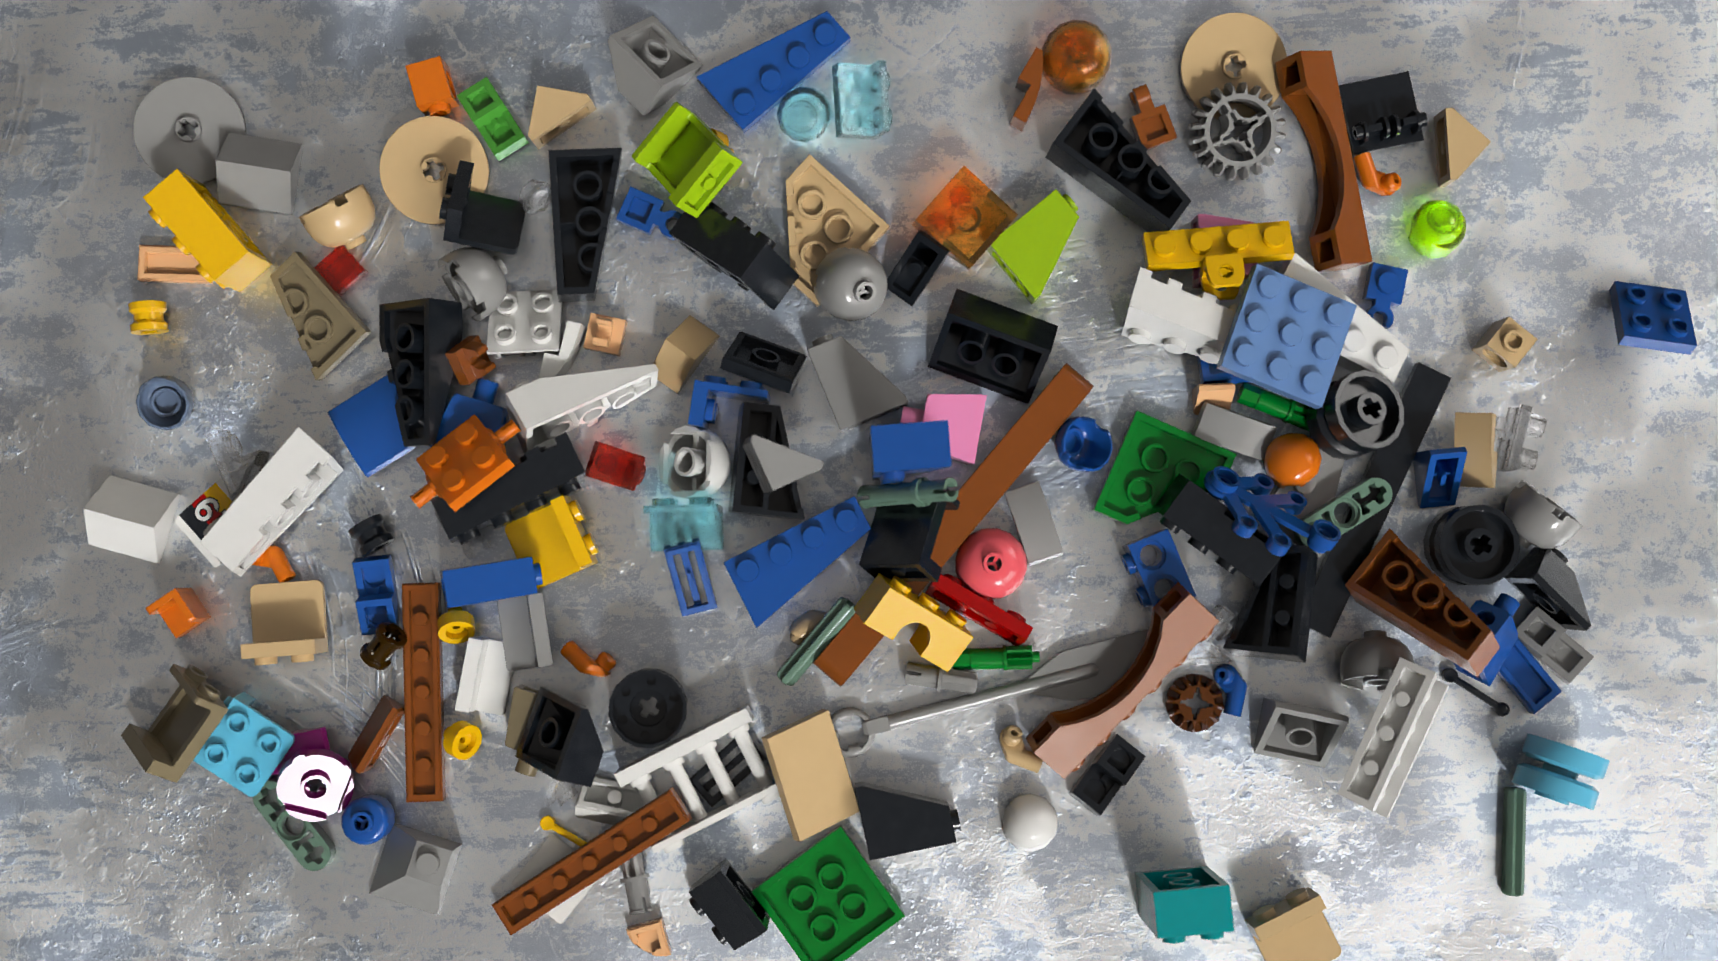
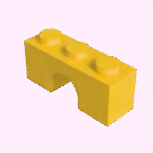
(891, 606)

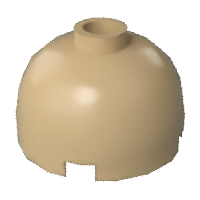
(341, 219)

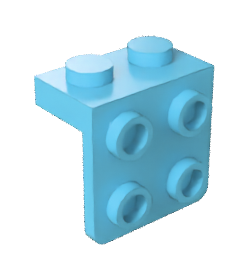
(245, 746)

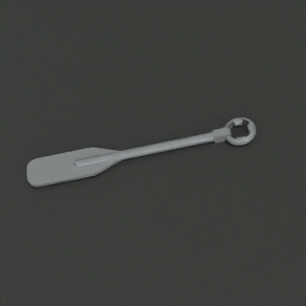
(1067, 676)

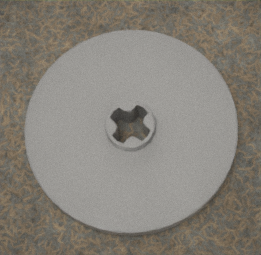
(173, 105)

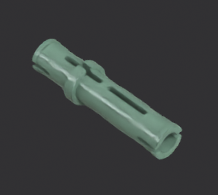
(918, 492)

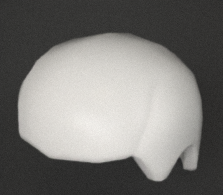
(1030, 822)

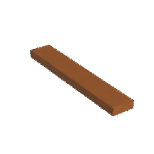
(423, 693)
(592, 861)

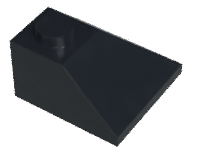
(1551, 586)
(561, 740)

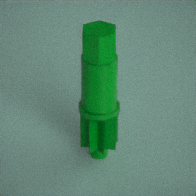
(1273, 404)
(997, 658)

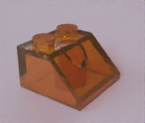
(965, 217)

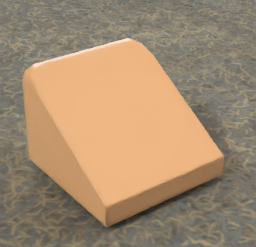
(1216, 393)

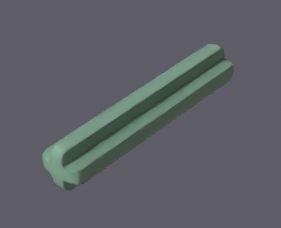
(816, 641)
(1513, 841)

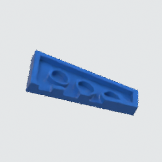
(763, 75)

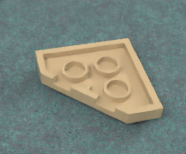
(822, 219)

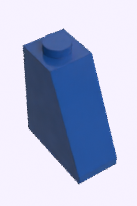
(490, 581)

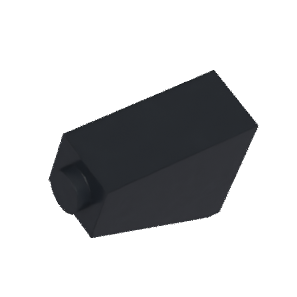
(903, 821)

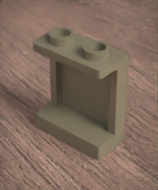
(180, 727)

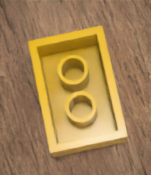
(206, 231)

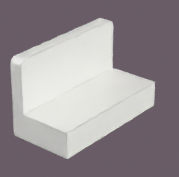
(484, 678)

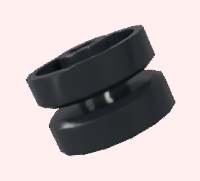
(1357, 416)
(1492, 550)

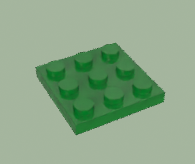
(828, 900)

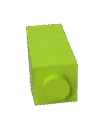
(1035, 242)

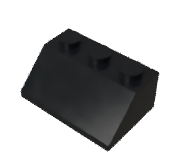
(993, 346)

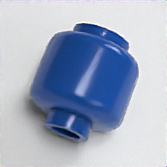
(378, 813)

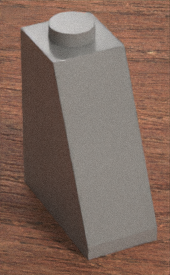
(852, 383)

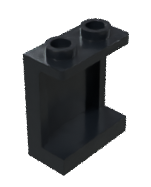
(904, 541)

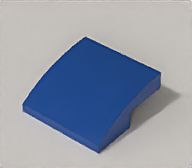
(371, 426)

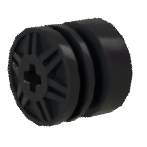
(626, 708)

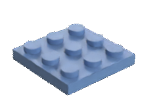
(1286, 336)

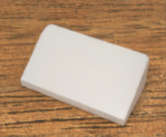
(607, 801)

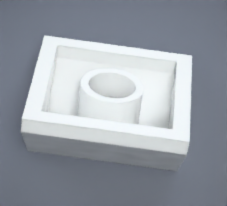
(130, 518)

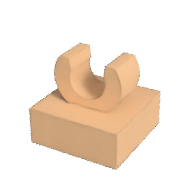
(605, 334)

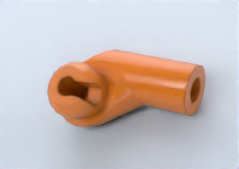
(1374, 180)
(276, 560)
(585, 664)

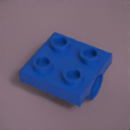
(1652, 317)

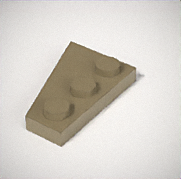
(321, 317)

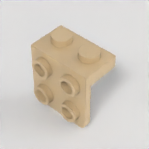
(287, 622)
(1294, 929)

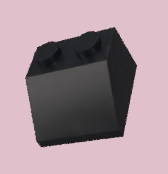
(729, 906)

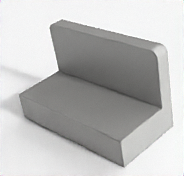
(524, 632)

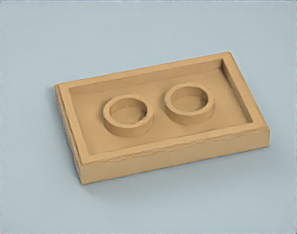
(810, 774)

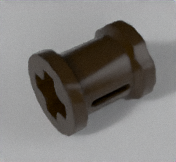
(383, 645)

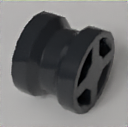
(371, 535)

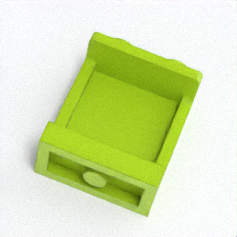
(687, 159)

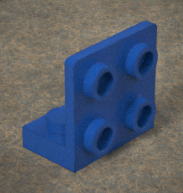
(704, 407)

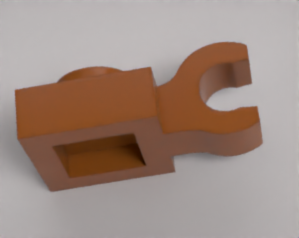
(1152, 123)

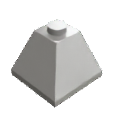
(650, 64)
(415, 868)

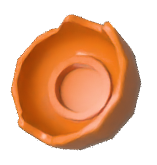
(1292, 460)

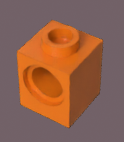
(432, 86)

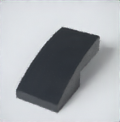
(1107, 774)

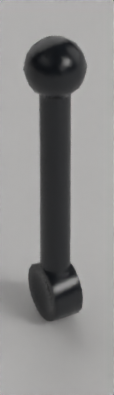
(1451, 675)

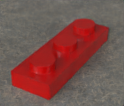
(980, 609)

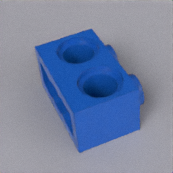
(1167, 566)

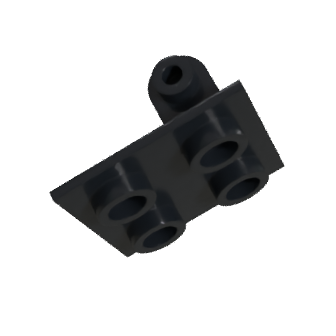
(1382, 113)

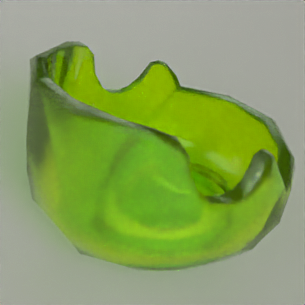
(1437, 229)

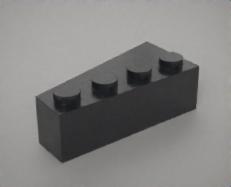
(1116, 167)
(582, 207)
(525, 486)

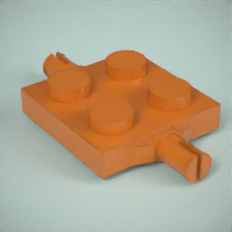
(465, 463)

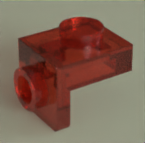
(615, 466)

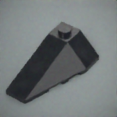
(416, 341)

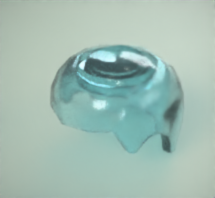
(804, 114)

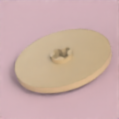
(1236, 37)
(408, 158)

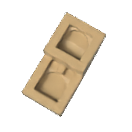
(1477, 434)

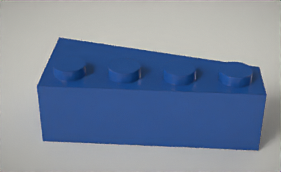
(908, 450)

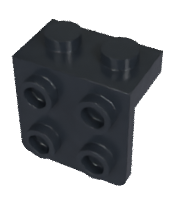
(478, 217)

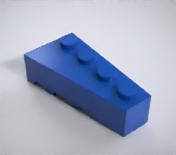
(789, 561)

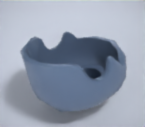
(165, 402)

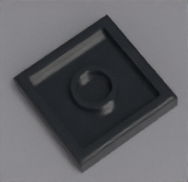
(763, 362)

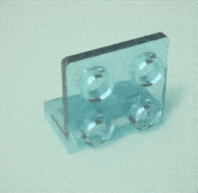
(680, 523)

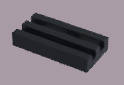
(704, 789)

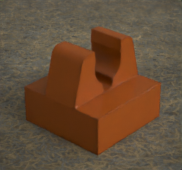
(470, 360)

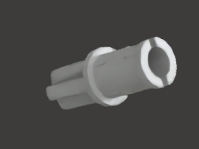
(938, 678)
(636, 885)

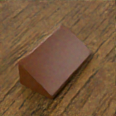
(376, 734)

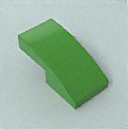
(492, 119)

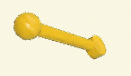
(549, 822)

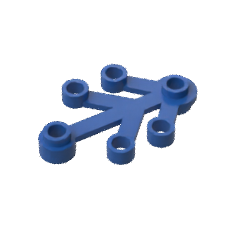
(1233, 490)

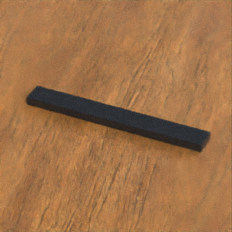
(1420, 401)

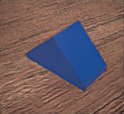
(1438, 476)

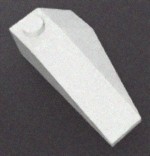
(566, 401)

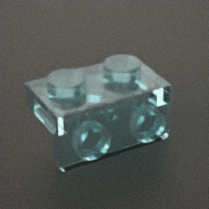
(861, 100)

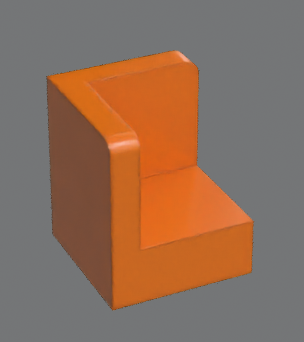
(180, 611)

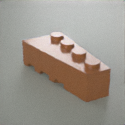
(1415, 600)

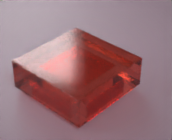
(341, 269)

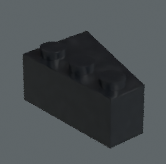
(745, 490)

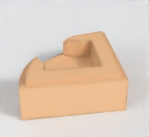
(651, 937)

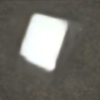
(235, 470)
(1205, 651)

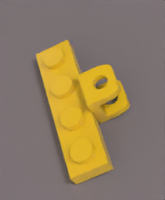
(1218, 252)

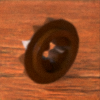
(1182, 714)

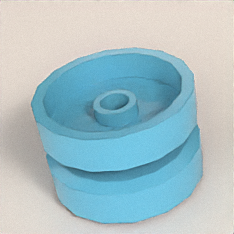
(1560, 772)

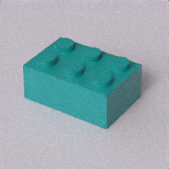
(1184, 903)

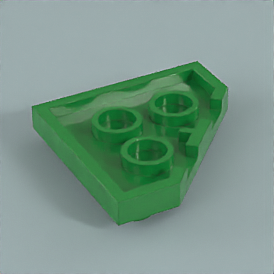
(1149, 463)

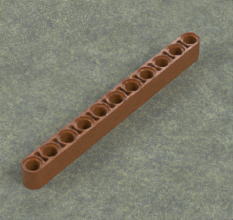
(976, 500)

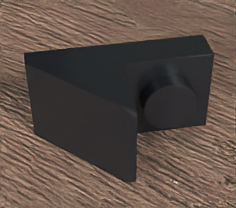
(917, 267)

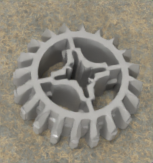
(1263, 116)

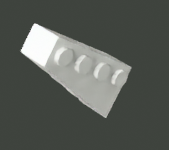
(1177, 319)
(1367, 342)
(271, 502)

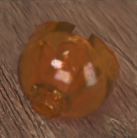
(1067, 67)

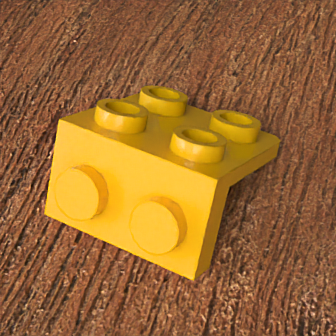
(554, 539)

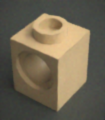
(1504, 344)

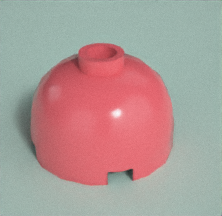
(973, 566)

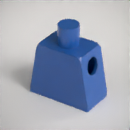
(481, 404)
(1500, 621)

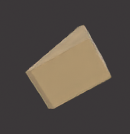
(556, 112)
(1456, 145)
(683, 353)

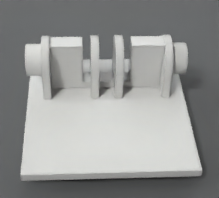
(526, 324)

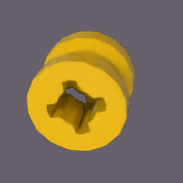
(148, 317)

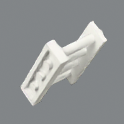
(1393, 738)
(703, 741)

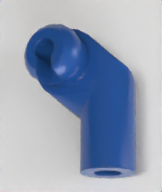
(1234, 687)

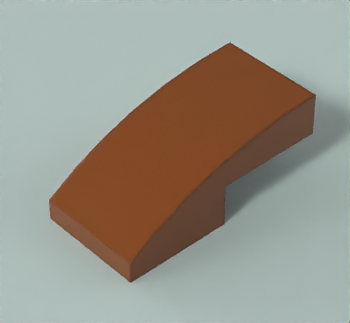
(1029, 83)

